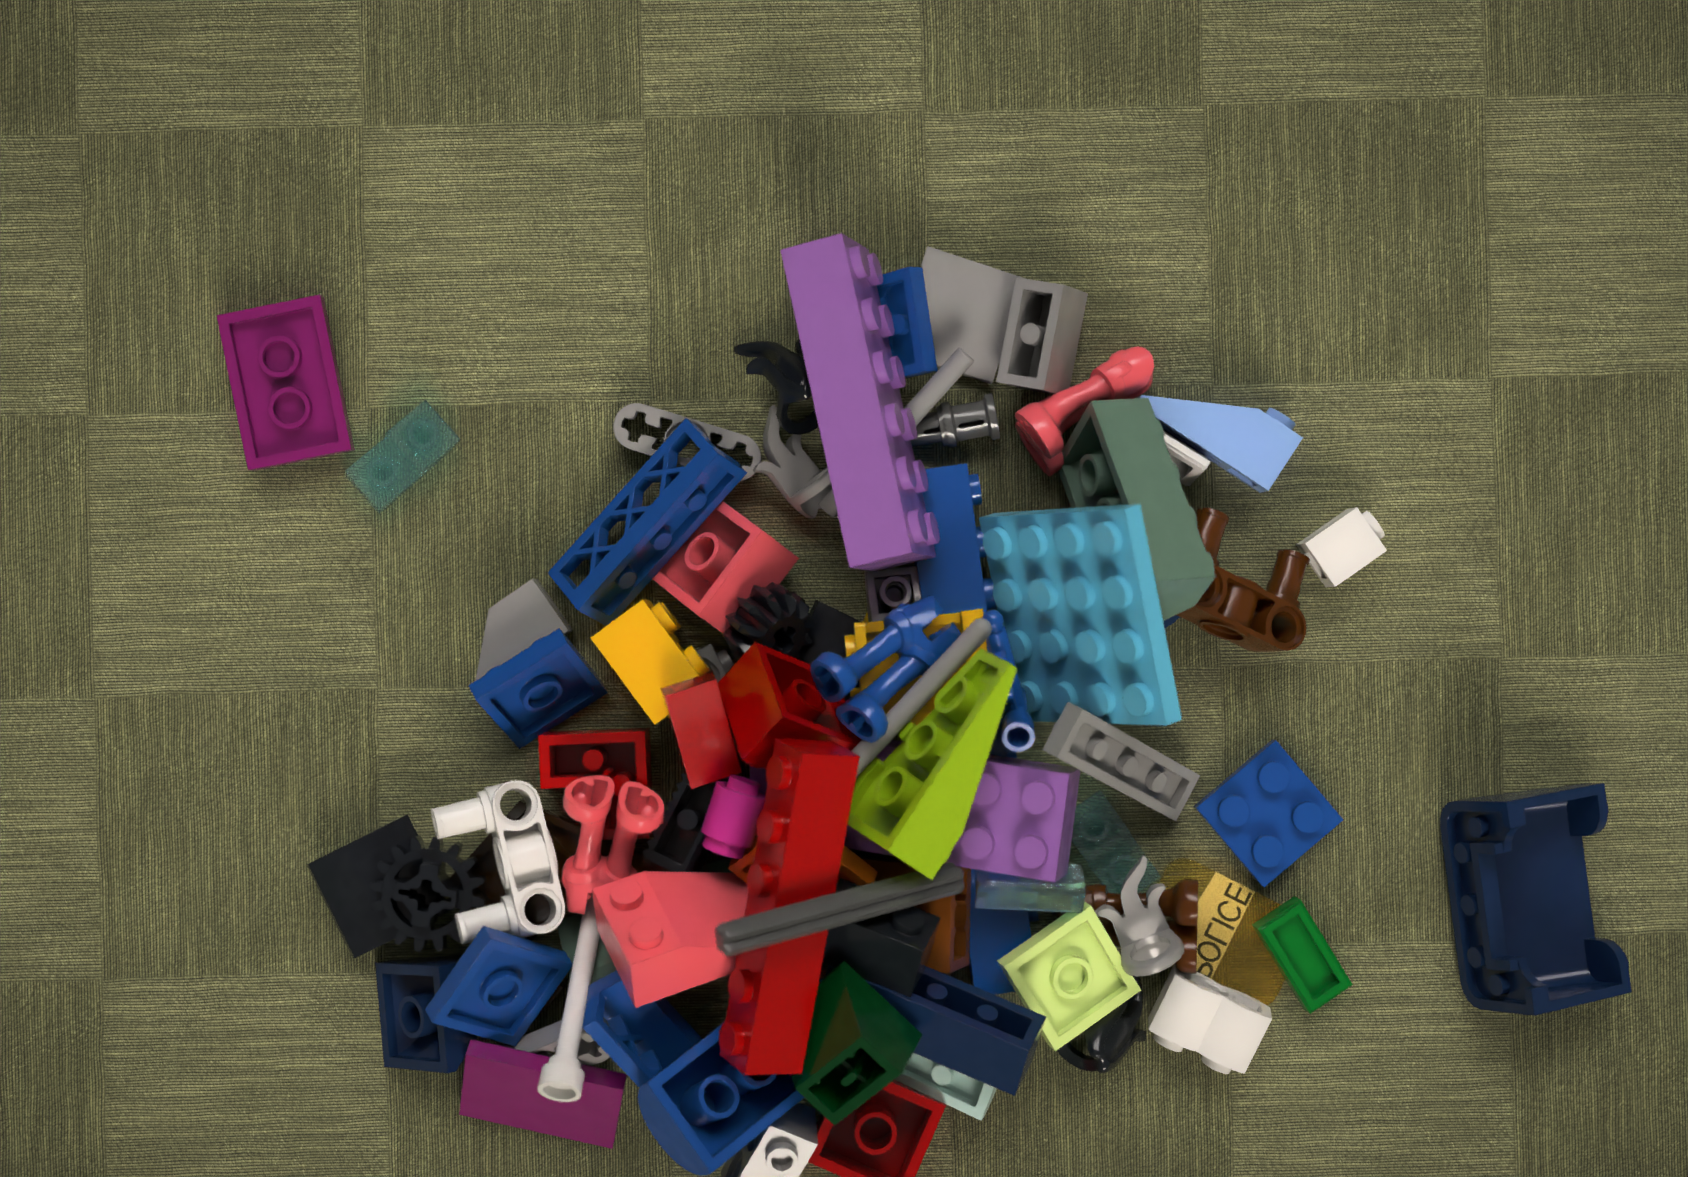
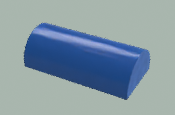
(708, 1108)

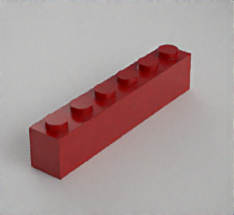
(794, 861)

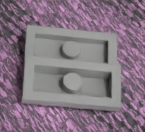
(967, 310)

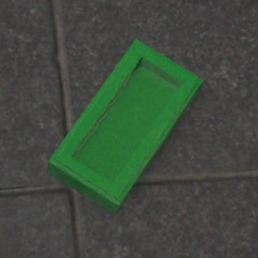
(1302, 954)

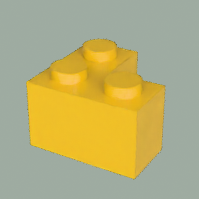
(648, 654)

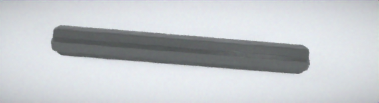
(836, 909)

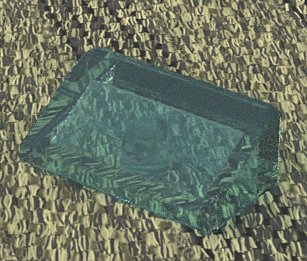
(1029, 894)

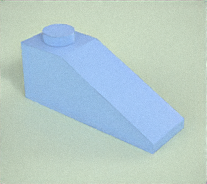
(1236, 438)

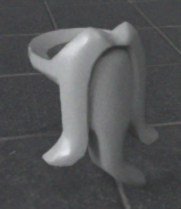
(792, 469)
(1142, 930)

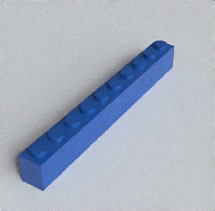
(958, 586)

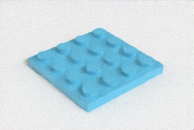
(1082, 612)

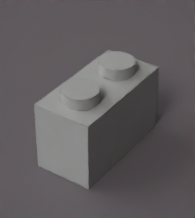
(1041, 336)

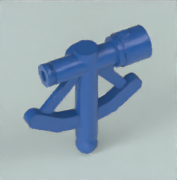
(1017, 724)

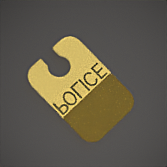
(1226, 940)

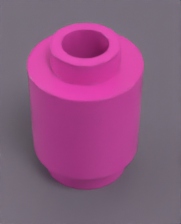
(732, 816)

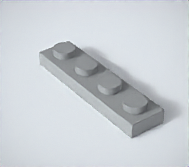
(1120, 761)

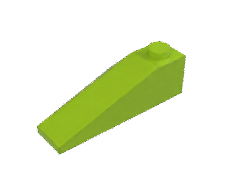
(927, 784)

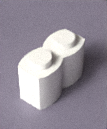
(1210, 1020)

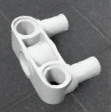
(522, 857)

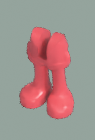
(1043, 422)
(589, 802)

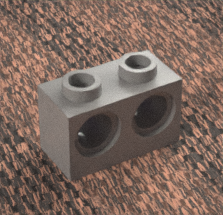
(779, 1149)

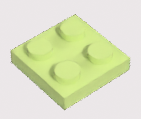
(1069, 975)

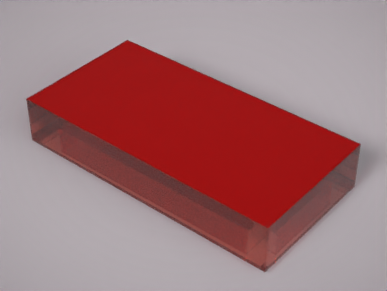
(701, 730)

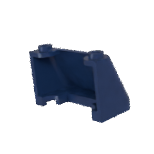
(1526, 900)

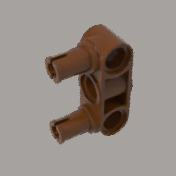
(1242, 609)

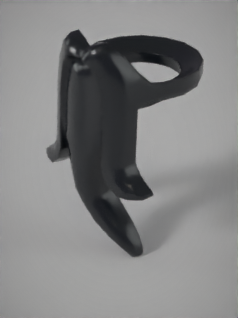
(786, 374)
(1109, 1037)

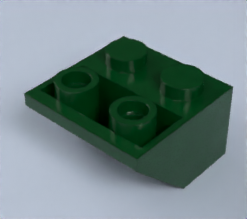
(852, 1045)

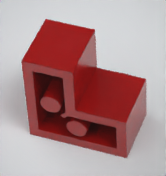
(606, 752)

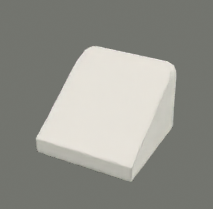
(1189, 461)

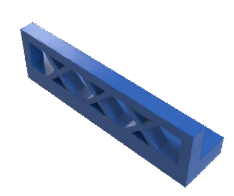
(651, 531)
(646, 1032)

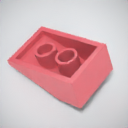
(664, 929)

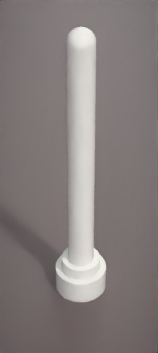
(562, 1075)

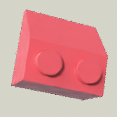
(723, 563)

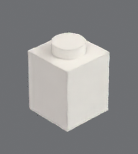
(1343, 546)

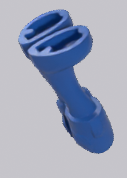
(901, 634)

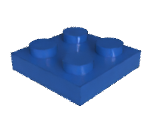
(538, 688)
(1268, 813)
(498, 986)

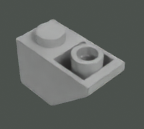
(518, 623)

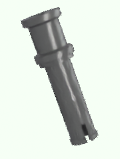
(958, 423)

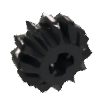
(772, 619)

